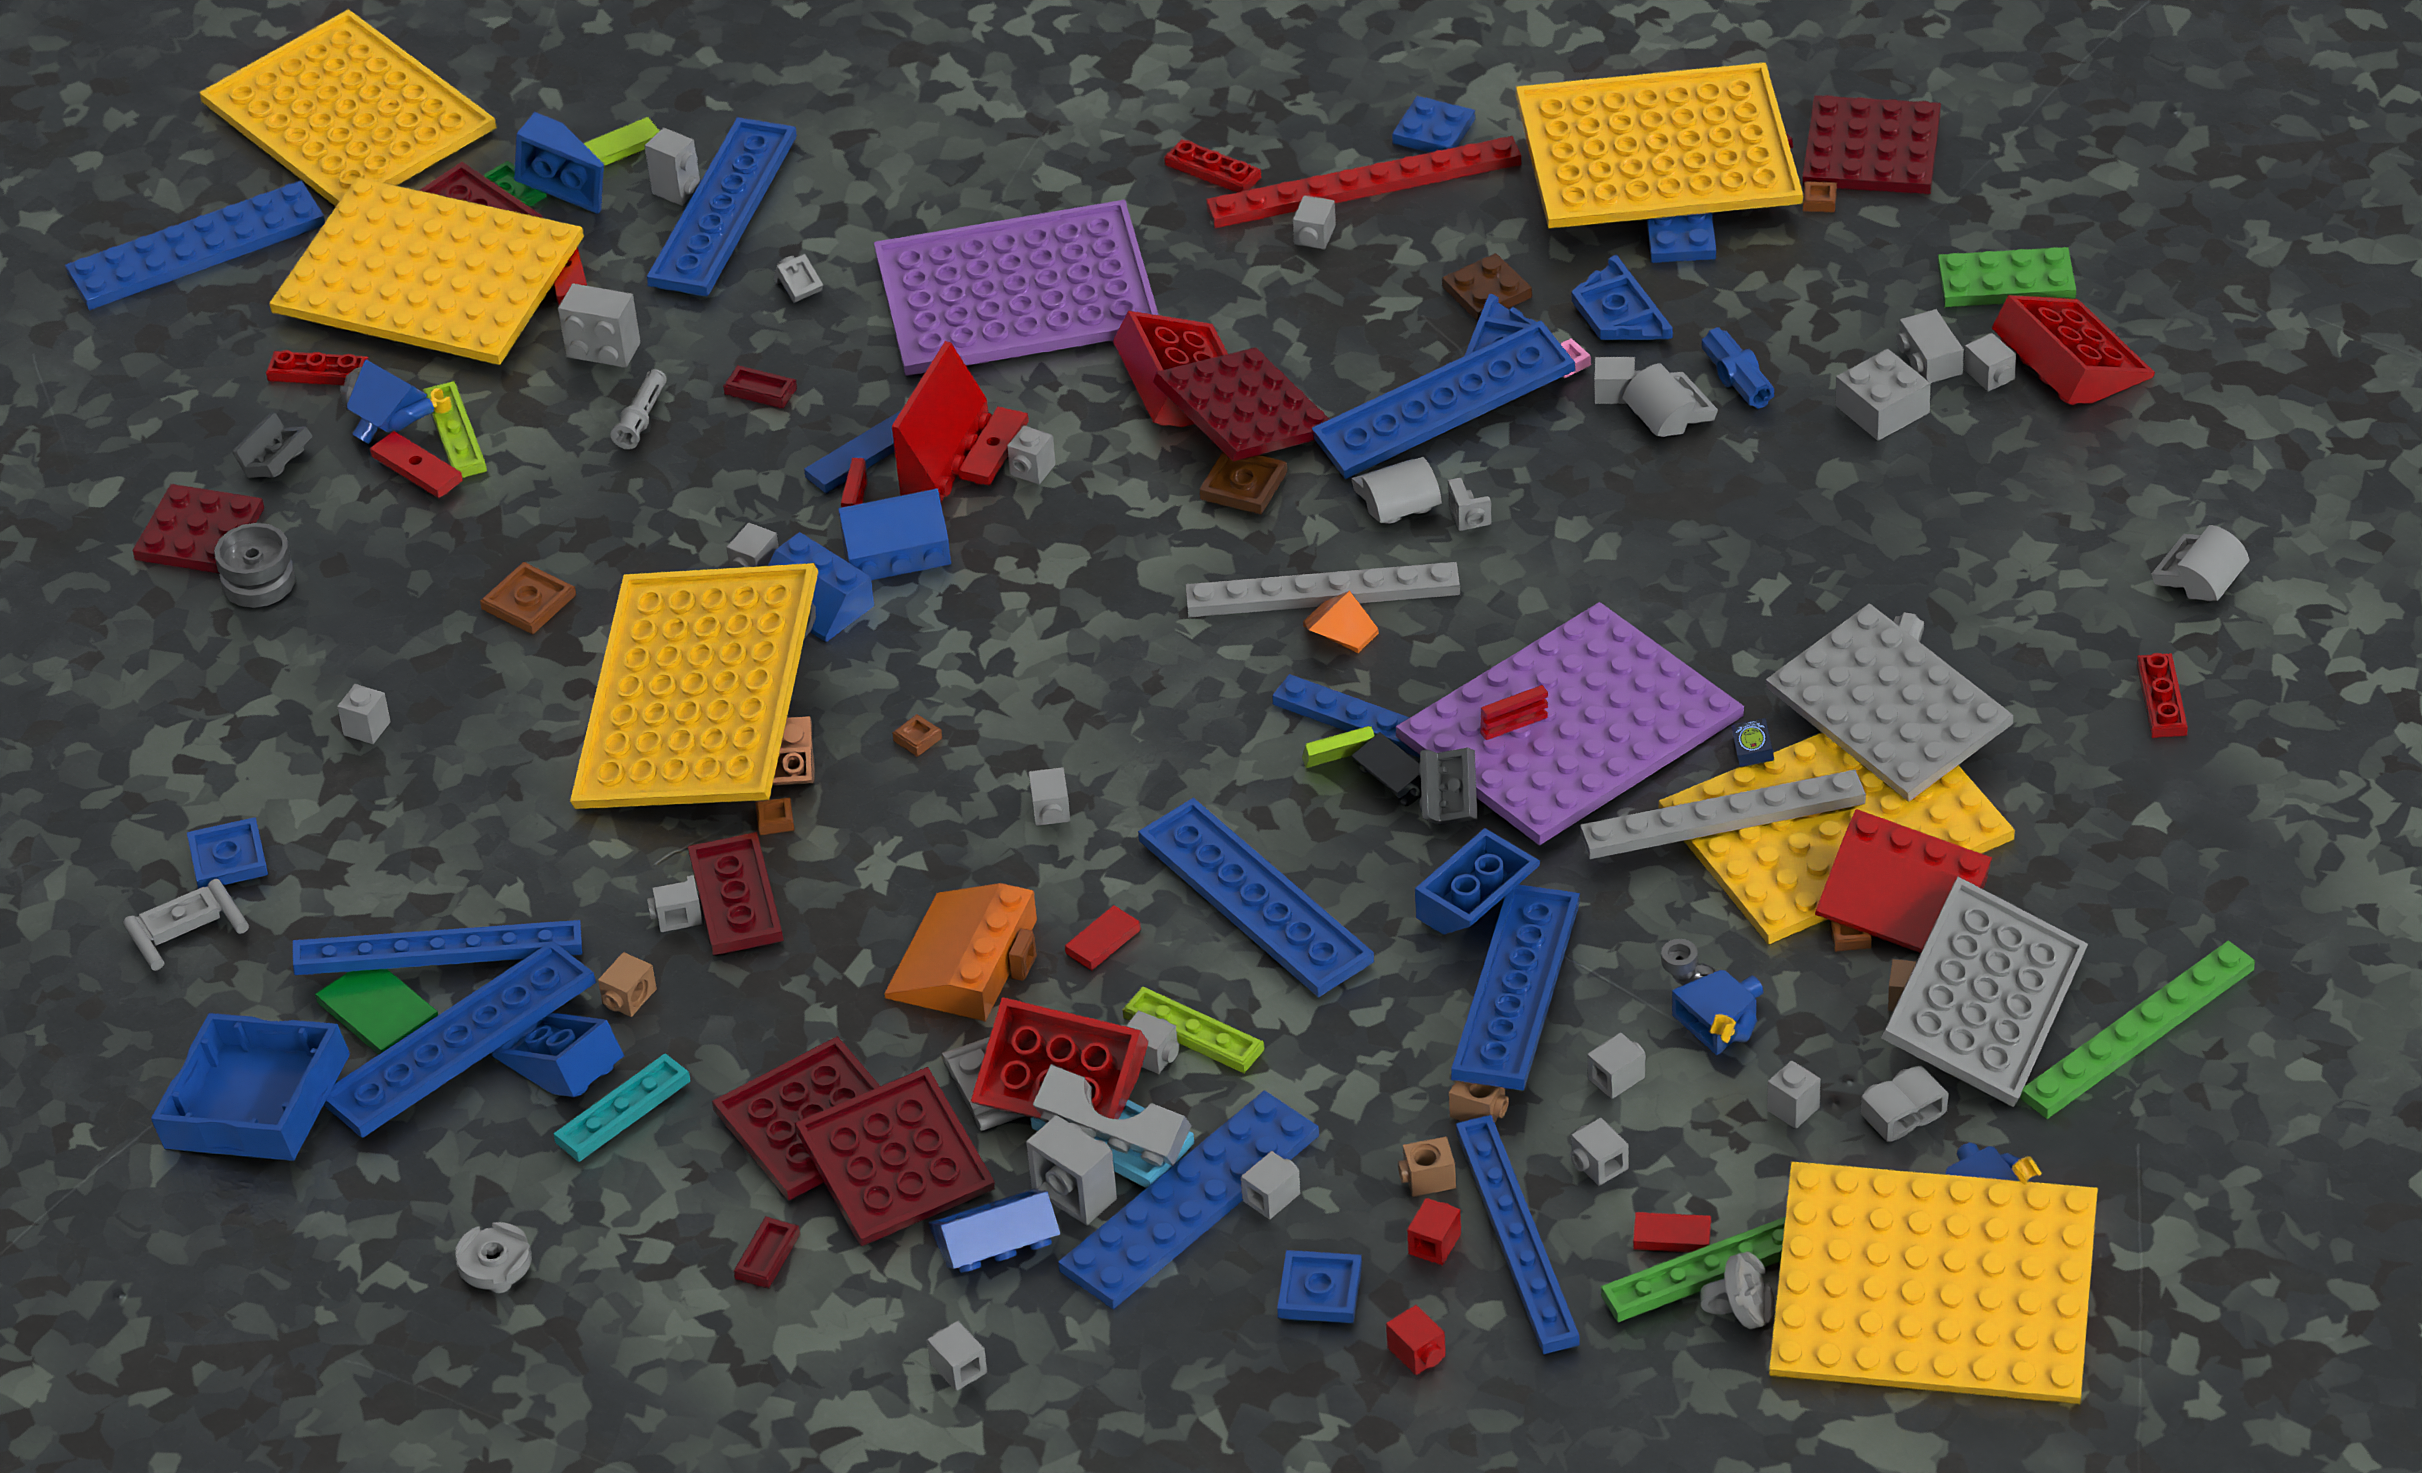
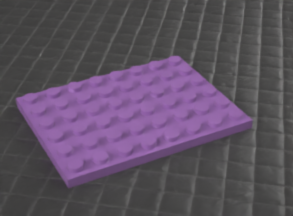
(1014, 285)
(1612, 720)

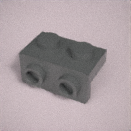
(270, 447)
(1448, 786)

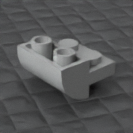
(1667, 401)
(1399, 490)
(2203, 564)

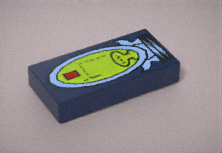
(1752, 742)

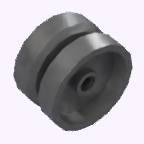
(255, 565)

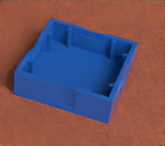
(251, 1087)

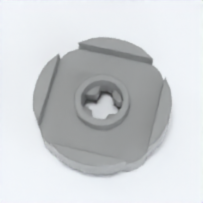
(493, 1273)

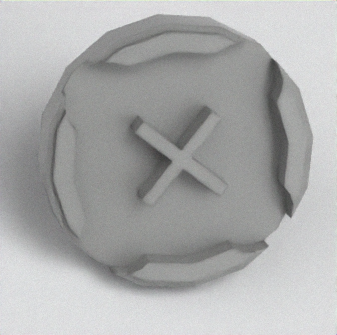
(1741, 1292)

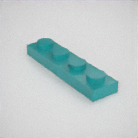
(622, 1107)

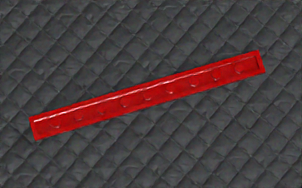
(1365, 181)

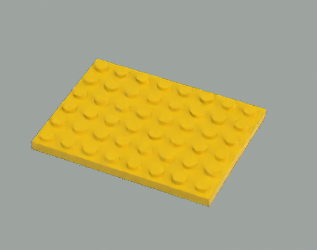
(347, 108)
(1658, 145)
(427, 270)
(695, 687)
(1782, 866)
(1934, 1282)

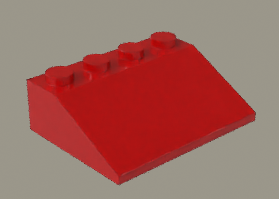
(1160, 343)
(2069, 348)
(938, 425)
(1895, 879)
(1034, 1037)

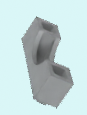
(1153, 1132)

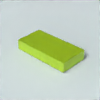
(1336, 746)

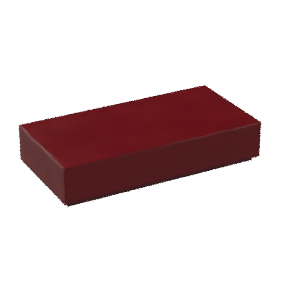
(760, 386)
(767, 1252)

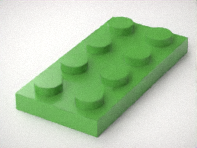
(1994, 275)

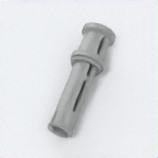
(635, 417)

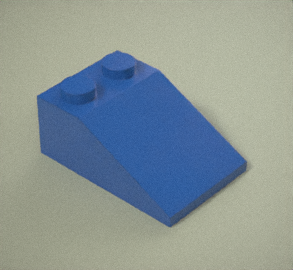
(558, 163)
(562, 1053)

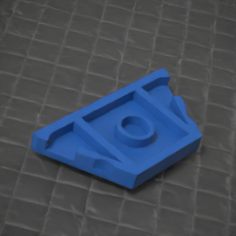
(1619, 306)
(1496, 324)

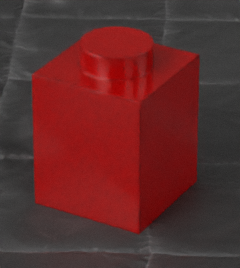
(1434, 1231)
(1416, 1340)

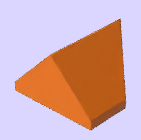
(1343, 622)

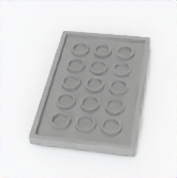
(1889, 702)
(1985, 991)

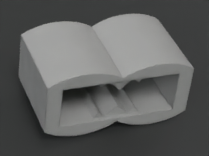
(1904, 1103)

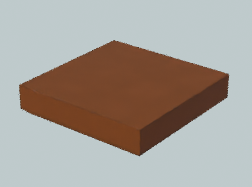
(528, 598)

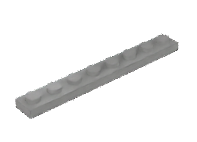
(1314, 589)
(1722, 814)

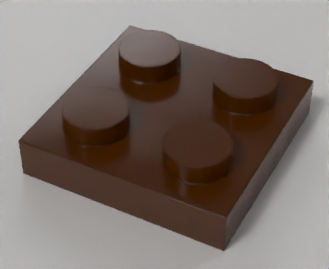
(1487, 276)
(1243, 483)

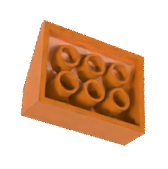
(963, 950)

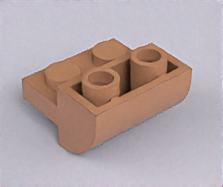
(796, 755)

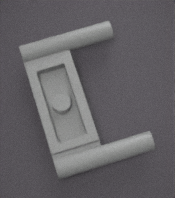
(181, 917)
(964, 1068)

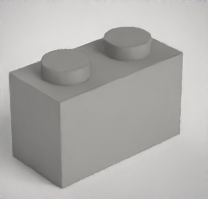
(672, 166)
(1930, 346)

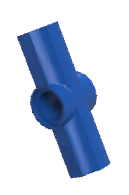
(1737, 368)

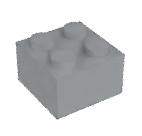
(599, 325)
(1882, 394)
(1072, 1169)

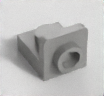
(798, 277)
(1466, 510)

